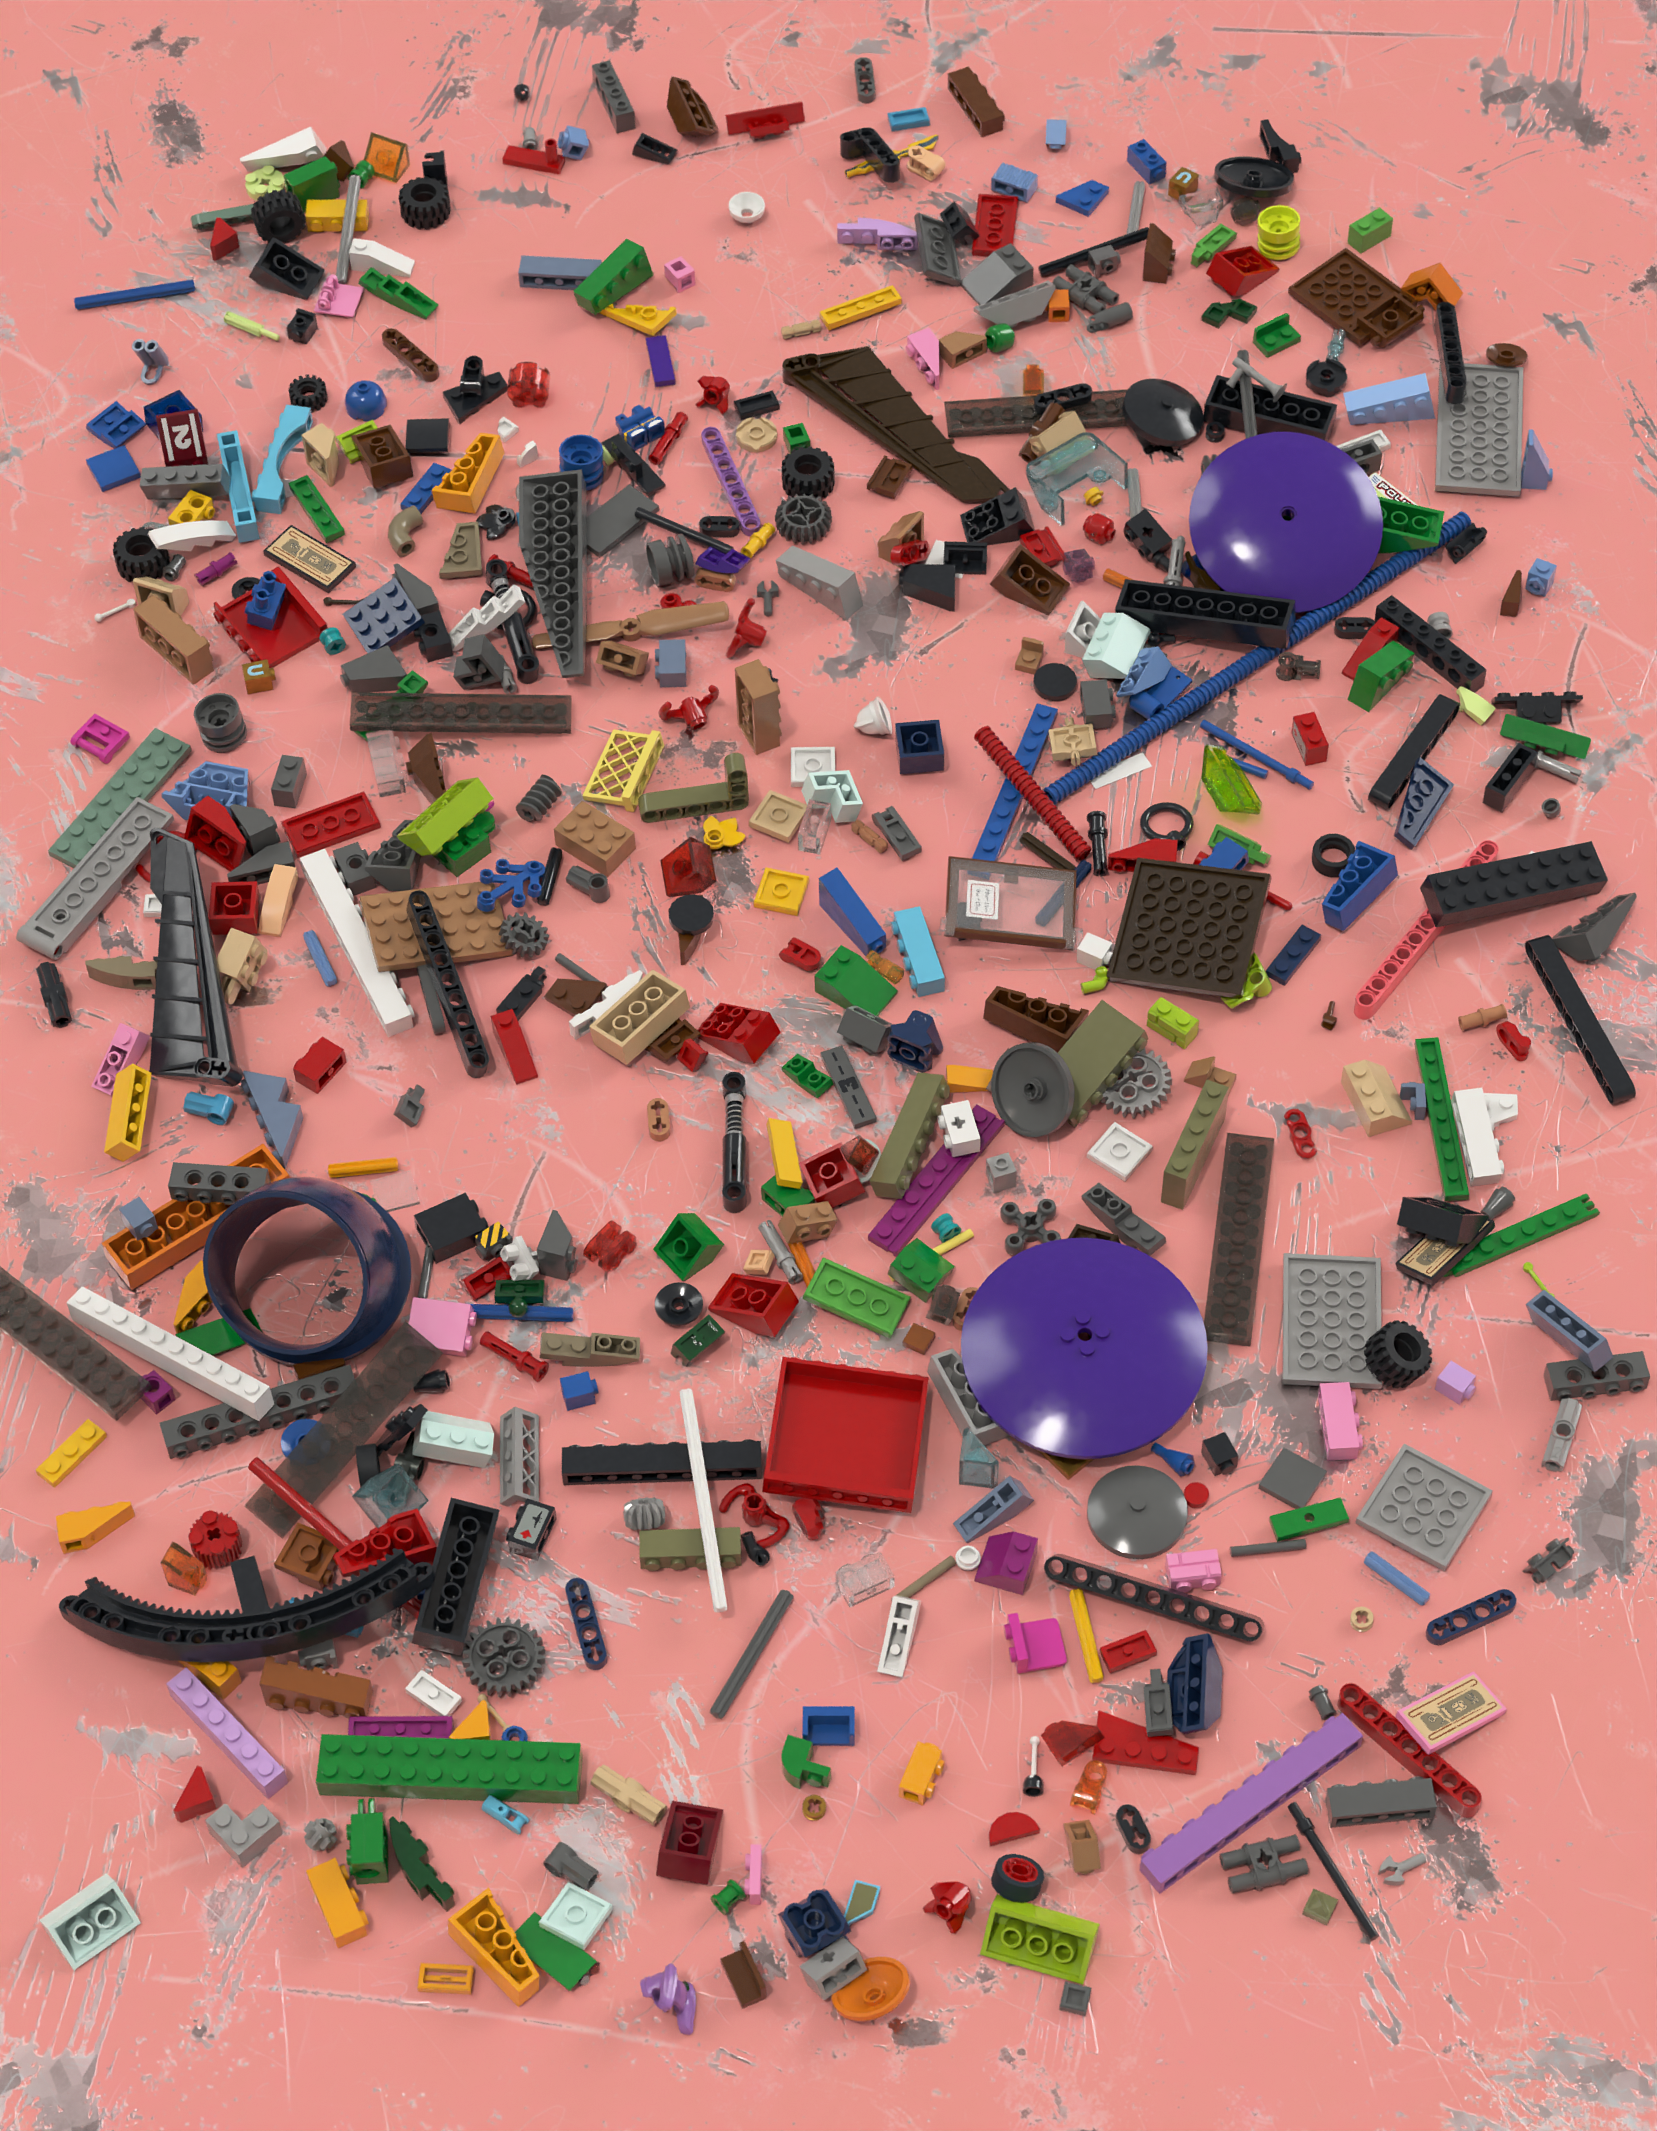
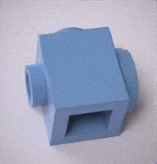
(573, 142)
(1540, 577)

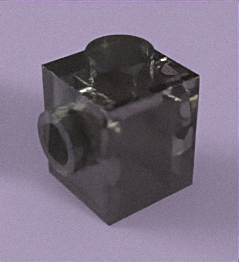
(943, 1304)

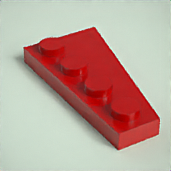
(1130, 1746)

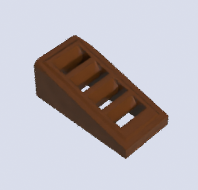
(1511, 600)
(308, 1369)

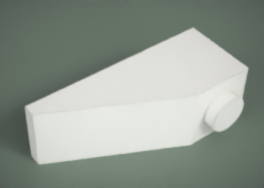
(386, 261)
(899, 1635)

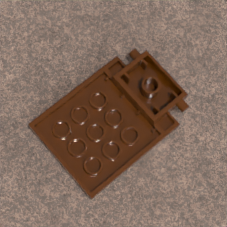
(1358, 300)

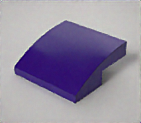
(720, 562)

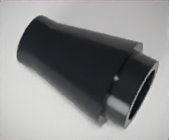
(435, 1381)

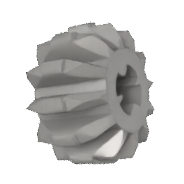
(644, 1513)

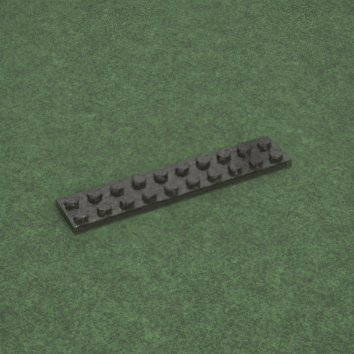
(1018, 414)
(460, 713)
(1238, 1239)
(68, 1349)
(347, 1425)

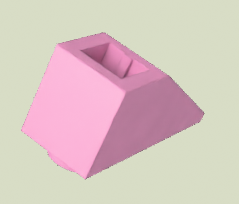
(924, 349)
(123, 1051)

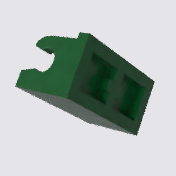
(697, 1340)

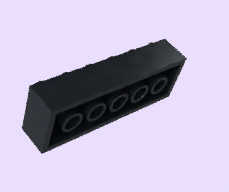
(1287, 414)
(458, 1576)

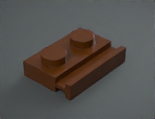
(889, 477)

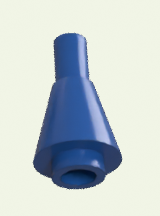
(1179, 1461)

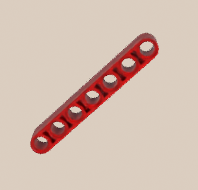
(1411, 1761)

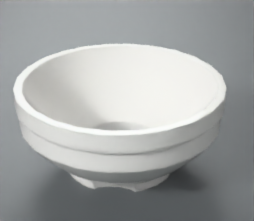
(746, 202)

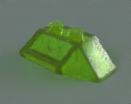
(1228, 783)

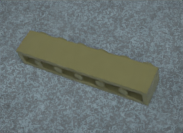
(909, 1135)

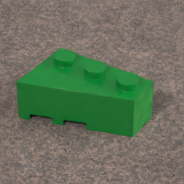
(1379, 674)

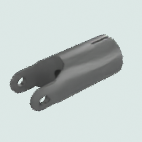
(1110, 317)

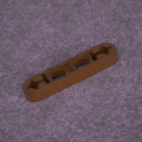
(406, 357)

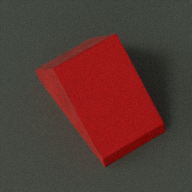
(223, 240)
(195, 1798)

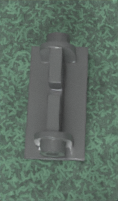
(1541, 1565)

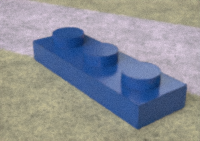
(421, 493)

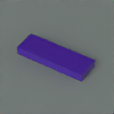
(660, 361)

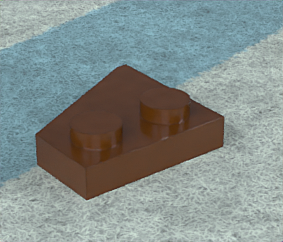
(575, 995)

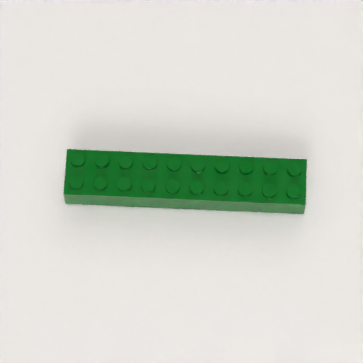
(449, 1769)

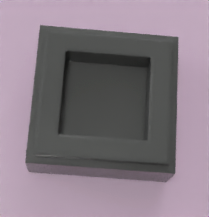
(1075, 1998)

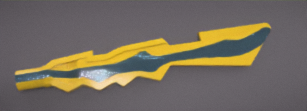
(864, 167)

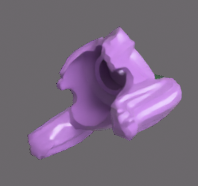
(669, 1991)

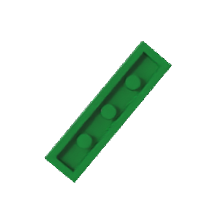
(316, 509)

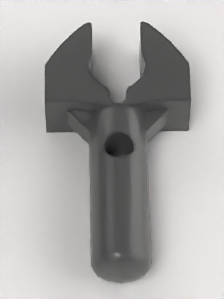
(773, 592)

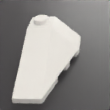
(290, 151)

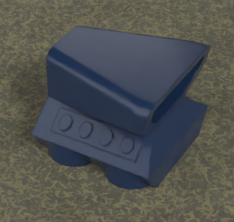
(915, 1042)
(813, 1923)

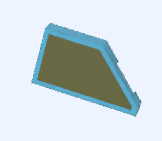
(861, 1901)

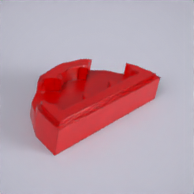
(1012, 1827)

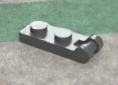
(897, 833)

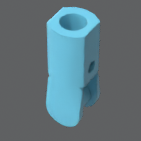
(502, 1812)

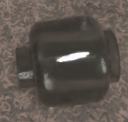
(1245, 210)

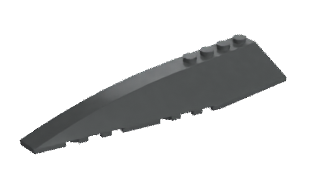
(556, 559)

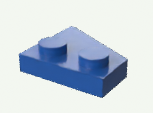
(1084, 197)

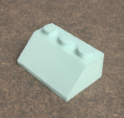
(1114, 646)
(453, 1439)
(90, 1921)

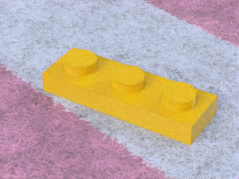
(71, 1453)

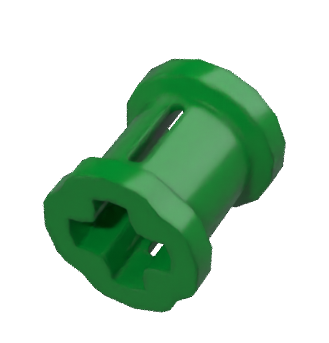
(728, 1896)

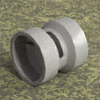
(1440, 622)

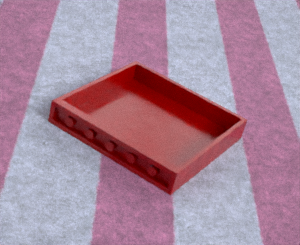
(846, 1434)

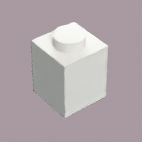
(1094, 951)

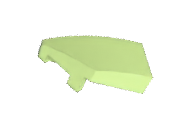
(1474, 705)

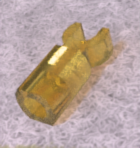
(885, 967)

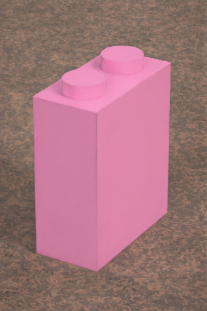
(444, 1324)

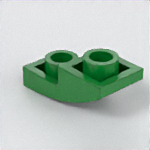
(806, 1076)

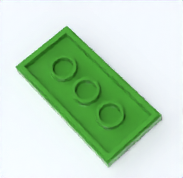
(856, 1298)

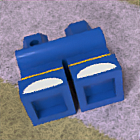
(640, 427)

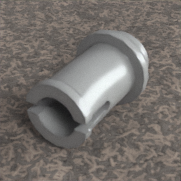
(529, 138)

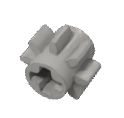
(320, 1834)

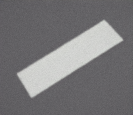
(1121, 770)

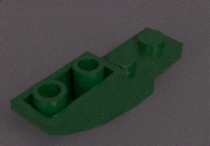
(414, 1864)

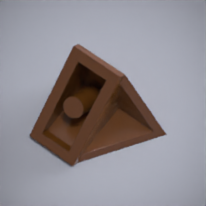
(340, 156)

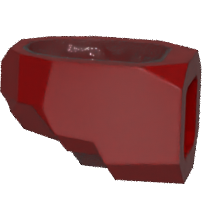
(809, 1517)

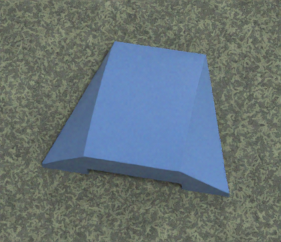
(219, 781)

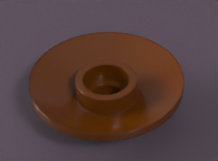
(1506, 354)

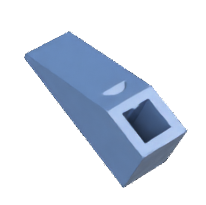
(1146, 671)

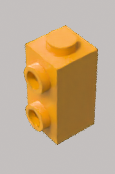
(920, 1773)

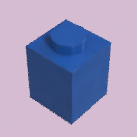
(578, 1390)

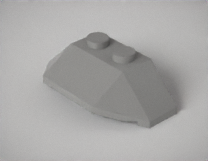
(1018, 306)

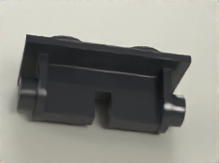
(1465, 542)

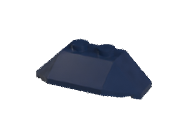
(1195, 1685)

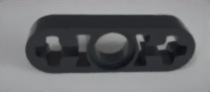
(1073, 393)

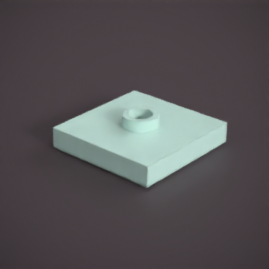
(576, 1915)

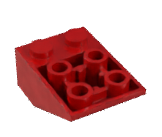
(739, 1031)

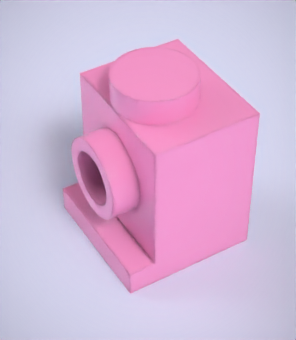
(680, 274)

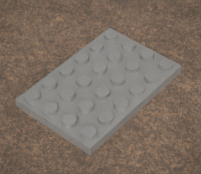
(1328, 1318)

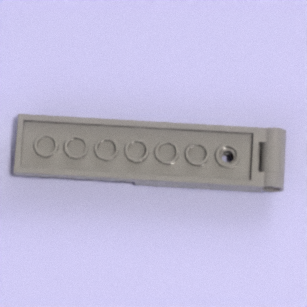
(93, 881)

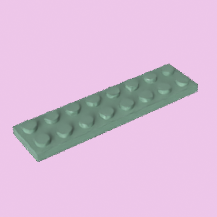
(137, 777)

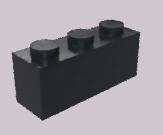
(1510, 777)

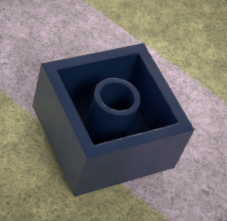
(919, 746)

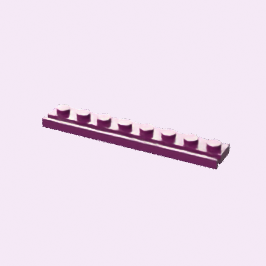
(931, 1188)

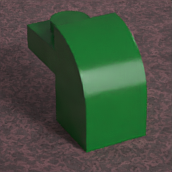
(797, 1764)

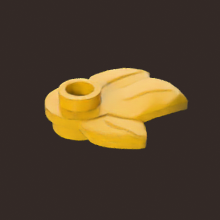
(721, 833)

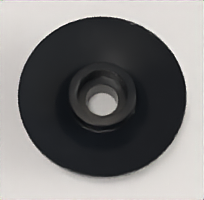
(678, 1295)

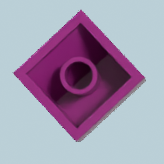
(1007, 1561)

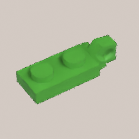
(1212, 244)
(1253, 848)

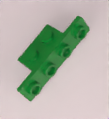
(1545, 736)

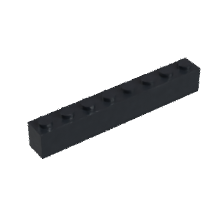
(659, 1462)

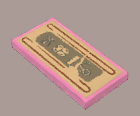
(1450, 1712)

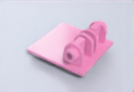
(338, 298)

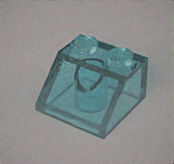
(389, 1495)

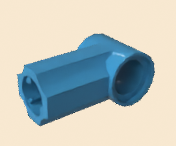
(214, 1108)

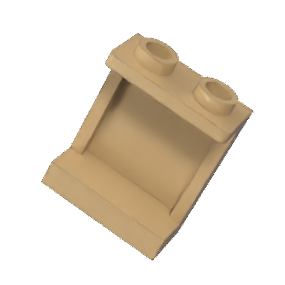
(1057, 434)

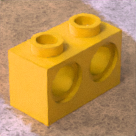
(192, 508)

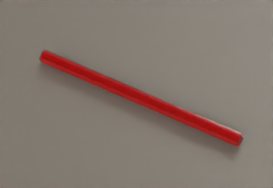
(311, 1515)

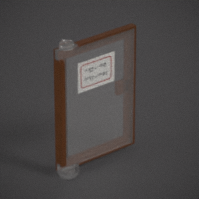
(1011, 904)

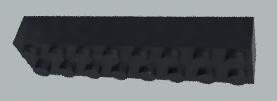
(1209, 613)
(1513, 884)

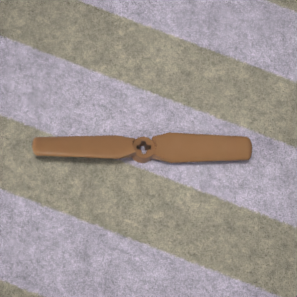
(650, 623)

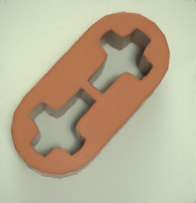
(715, 580)
(662, 1119)
(962, 1307)

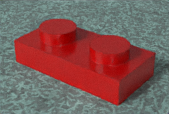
(1128, 1651)

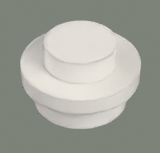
(968, 1558)

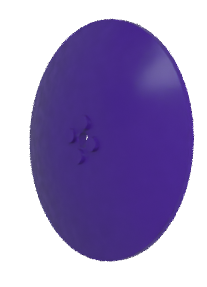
(1076, 1393)

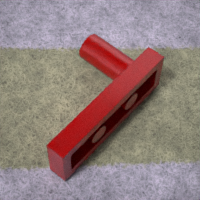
(536, 160)

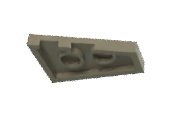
(464, 552)

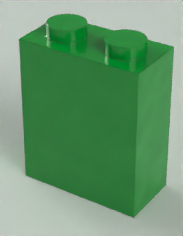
(313, 181)

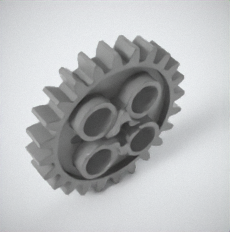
(1135, 1083)

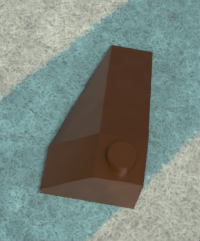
(425, 769)

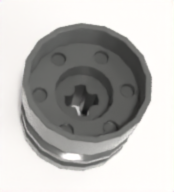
(666, 560)
(220, 722)

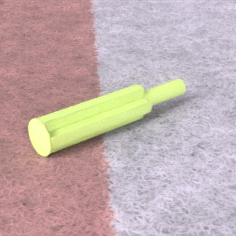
(248, 325)

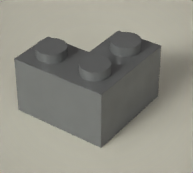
(478, 664)

